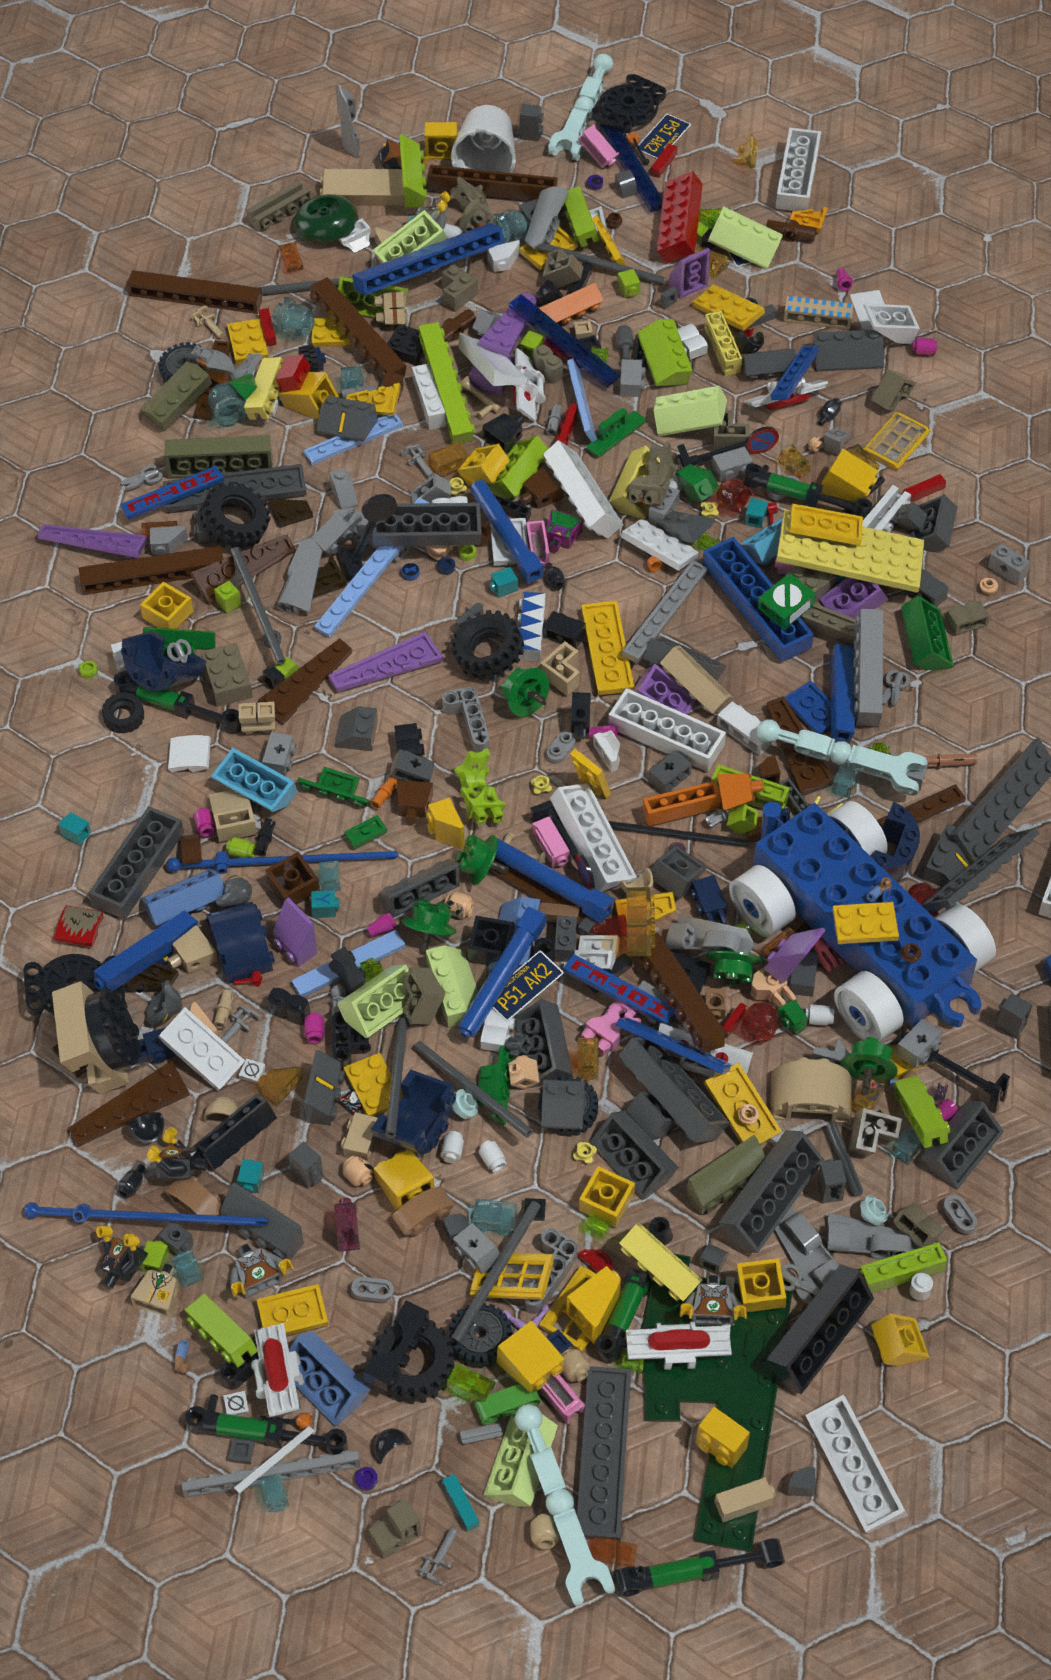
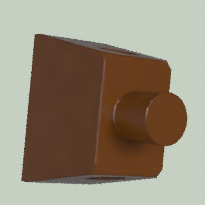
(541, 490)
(414, 799)

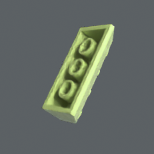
(415, 235)
(745, 237)
(689, 410)
(456, 980)
(376, 1001)
(513, 1473)

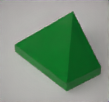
(244, 385)

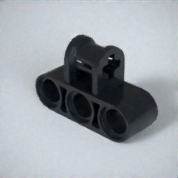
(352, 1041)
(241, 1373)

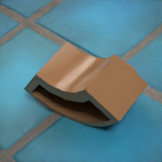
(194, 1197)
(423, 1210)

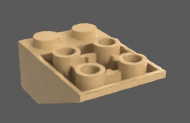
(232, 815)

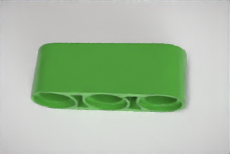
(505, 1403)

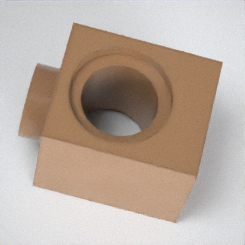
(718, 997)

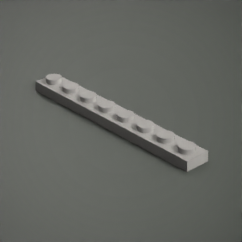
(665, 611)
(301, 1468)

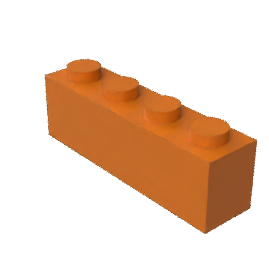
(574, 304)
(681, 803)

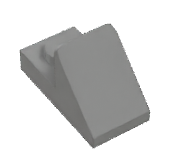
(835, 440)
(833, 1056)

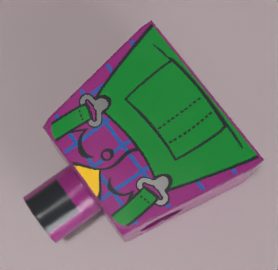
(562, 530)

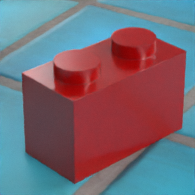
(293, 373)

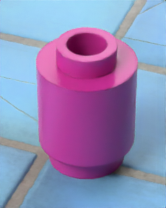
(924, 346)
(204, 822)
(314, 1028)

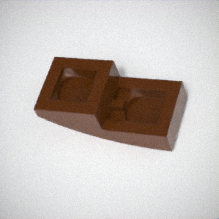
(191, 849)

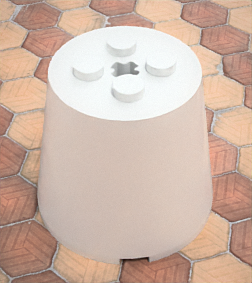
(485, 141)

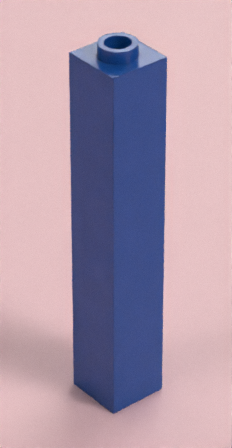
(842, 693)
(143, 953)

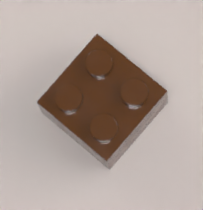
(292, 879)

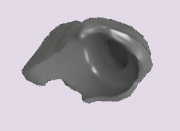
(236, 892)
(164, 1004)

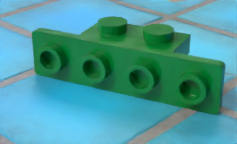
(614, 430)
(195, 638)
(337, 783)
(495, 1081)

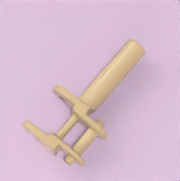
(207, 320)

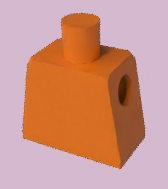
(738, 789)

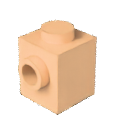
(523, 1072)

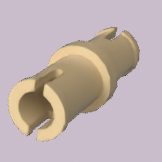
(224, 1009)

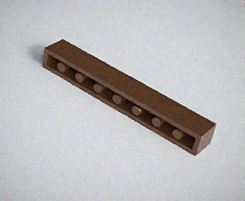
(494, 183)
(194, 291)
(356, 329)
(146, 570)
(683, 997)

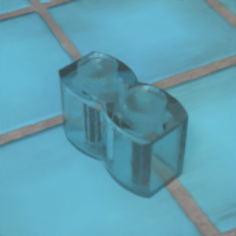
(495, 1216)

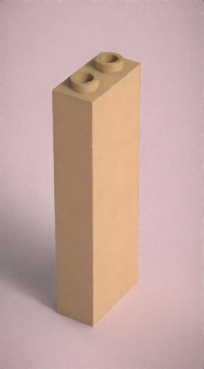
(365, 186)

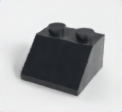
(489, 939)

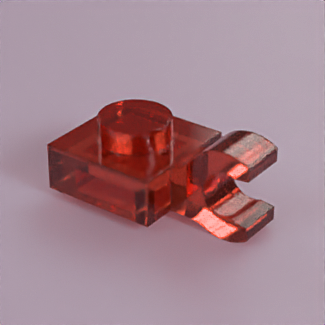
(614, 926)

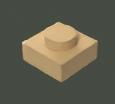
(583, 329)

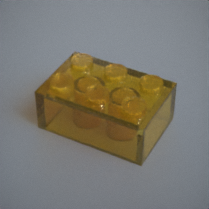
(640, 921)

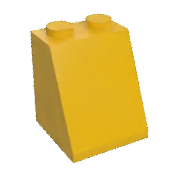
(310, 396)
(849, 478)
(403, 1177)
(594, 1303)
(530, 1357)

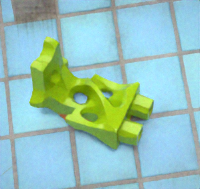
(472, 778)

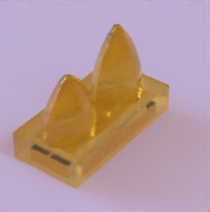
(749, 148)
(717, 261)

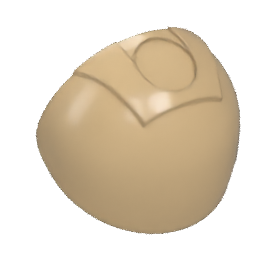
(643, 880)
(220, 1106)

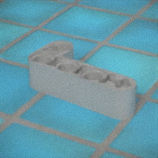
(467, 702)
(560, 1259)

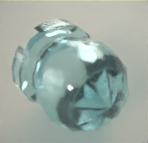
(513, 224)
(293, 318)
(226, 404)

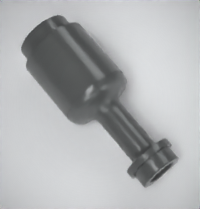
(624, 340)

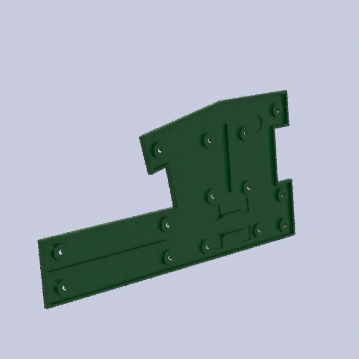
(736, 1389)

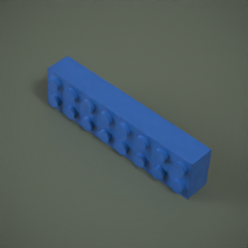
(744, 585)

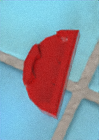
(734, 1019)
(596, 1259)

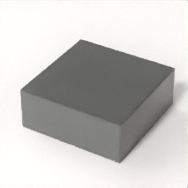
(668, 297)
(241, 1451)

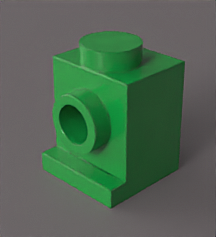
(793, 1017)

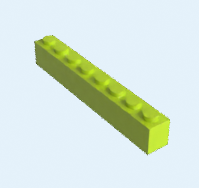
(446, 378)

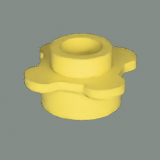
(457, 486)
(709, 509)
(541, 780)
(585, 1147)

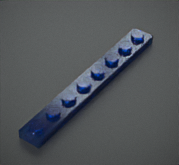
(630, 162)
(564, 340)

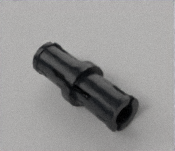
(264, 837)

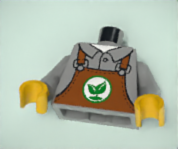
(437, 211)
(257, 1271)
(713, 1304)

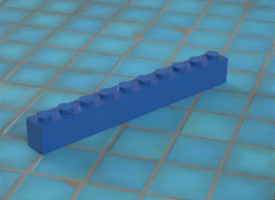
(427, 258)

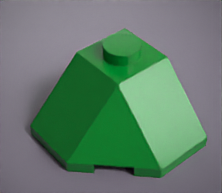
(697, 482)

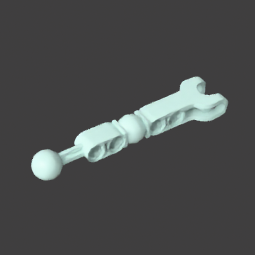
(579, 116)
(857, 757)
(560, 1505)

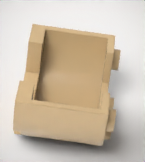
(811, 1088)

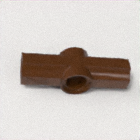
(792, 230)
(454, 326)

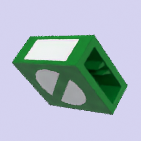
(786, 601)

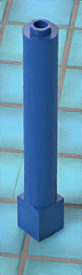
(527, 561)
(593, 903)
(527, 931)

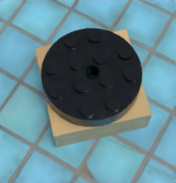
(97, 1033)

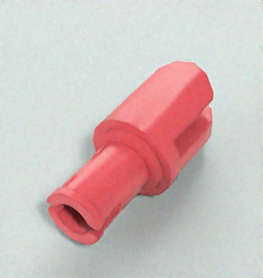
(827, 955)

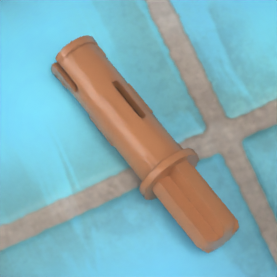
(947, 760)

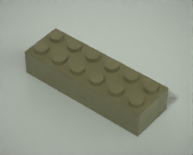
(229, 454)

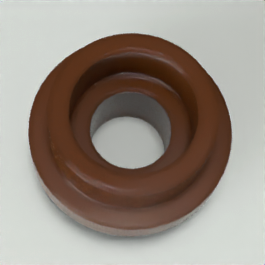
(614, 220)
(911, 948)

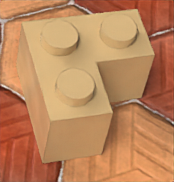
(561, 668)

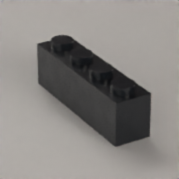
(236, 1131)

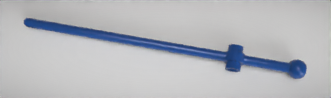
(222, 862)
(84, 1211)

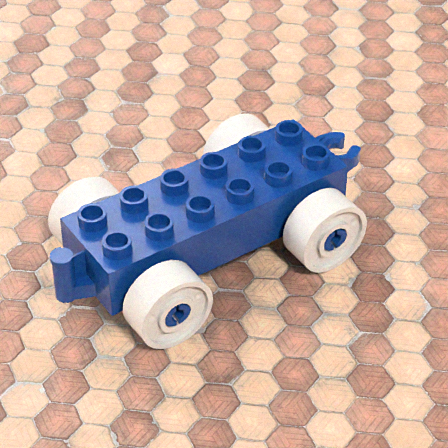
(829, 862)

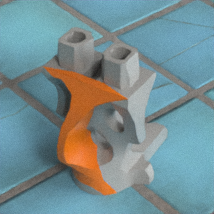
(220, 366)

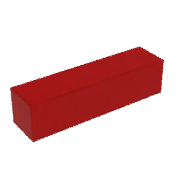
(663, 160)
(268, 330)
(926, 487)

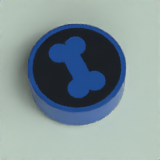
(410, 571)

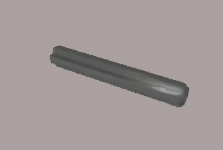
(843, 1155)

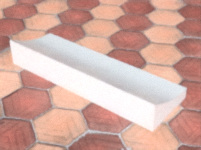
(493, 366)
(592, 835)
(856, 1464)

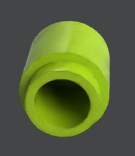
(240, 848)

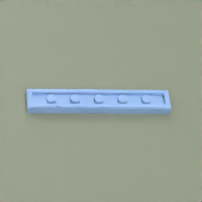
(581, 400)
(339, 445)
(323, 976)

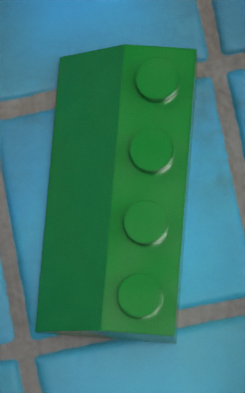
(926, 635)

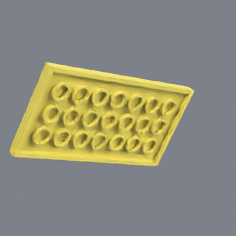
(879, 559)

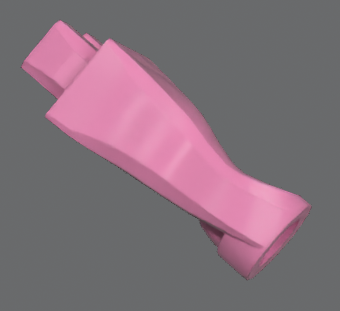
(605, 1027)

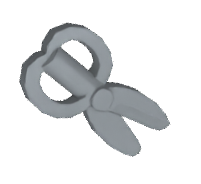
(136, 481)
(182, 658)
(895, 687)
(801, 1286)

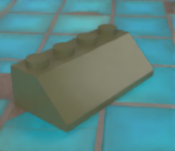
(176, 395)
(724, 1176)

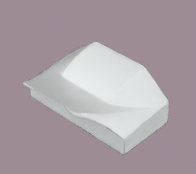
(358, 237)
(608, 749)

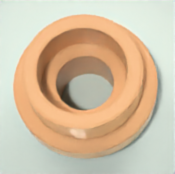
(815, 444)
(988, 586)
(752, 1110)

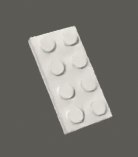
(659, 544)
(201, 1049)

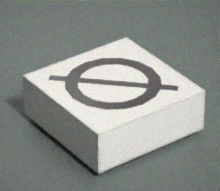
(251, 1071)
(236, 1403)

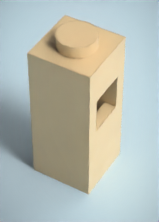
(744, 1499)

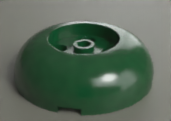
(325, 218)

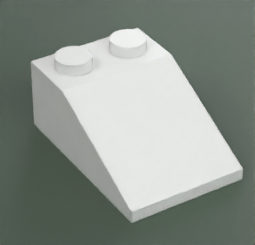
(893, 321)

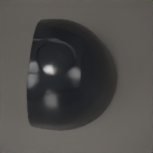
(548, 293)
(749, 344)
(147, 1127)
(387, 1441)

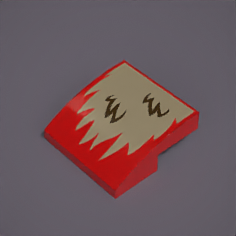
(78, 926)

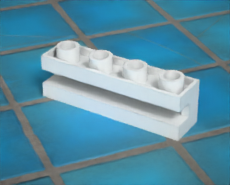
(884, 513)

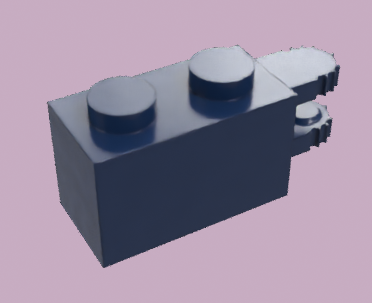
(709, 899)
(156, 1049)

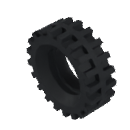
(224, 529)
(479, 629)
(434, 1378)

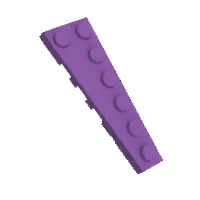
(506, 331)
(112, 542)
(398, 659)

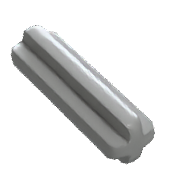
(481, 1433)

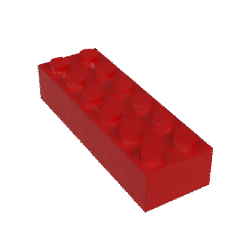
(679, 217)

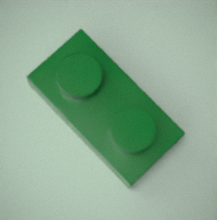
(365, 832)

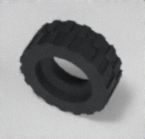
(123, 700)

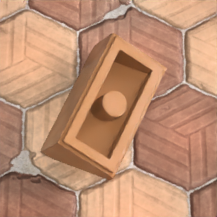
(554, 910)

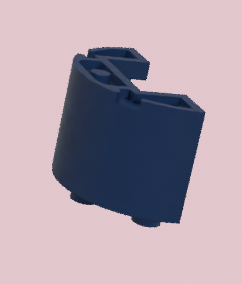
(153, 670)
(904, 832)
(241, 941)
(421, 1113)

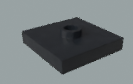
(695, 970)

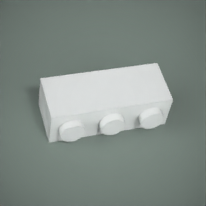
(742, 727)

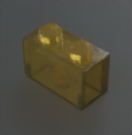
(448, 459)

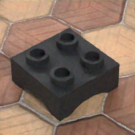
(406, 344)
(345, 967)

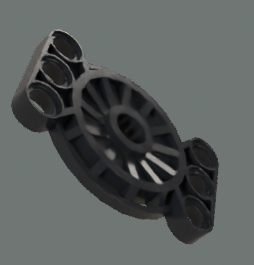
(618, 104)
(60, 974)

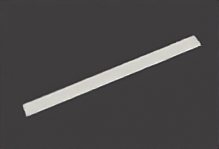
(274, 1459)

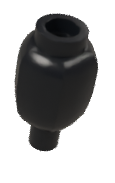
(830, 411)
(554, 576)
(131, 1182)

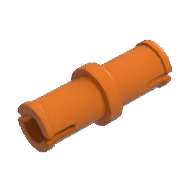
(383, 792)

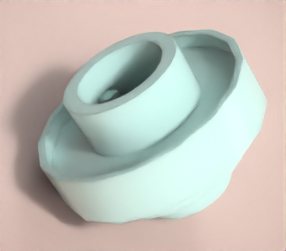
(465, 1104)
(873, 1210)

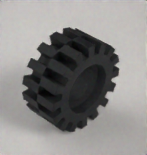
(311, 356)

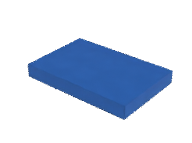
(811, 707)

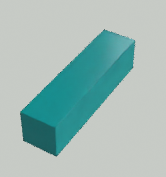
(460, 1502)

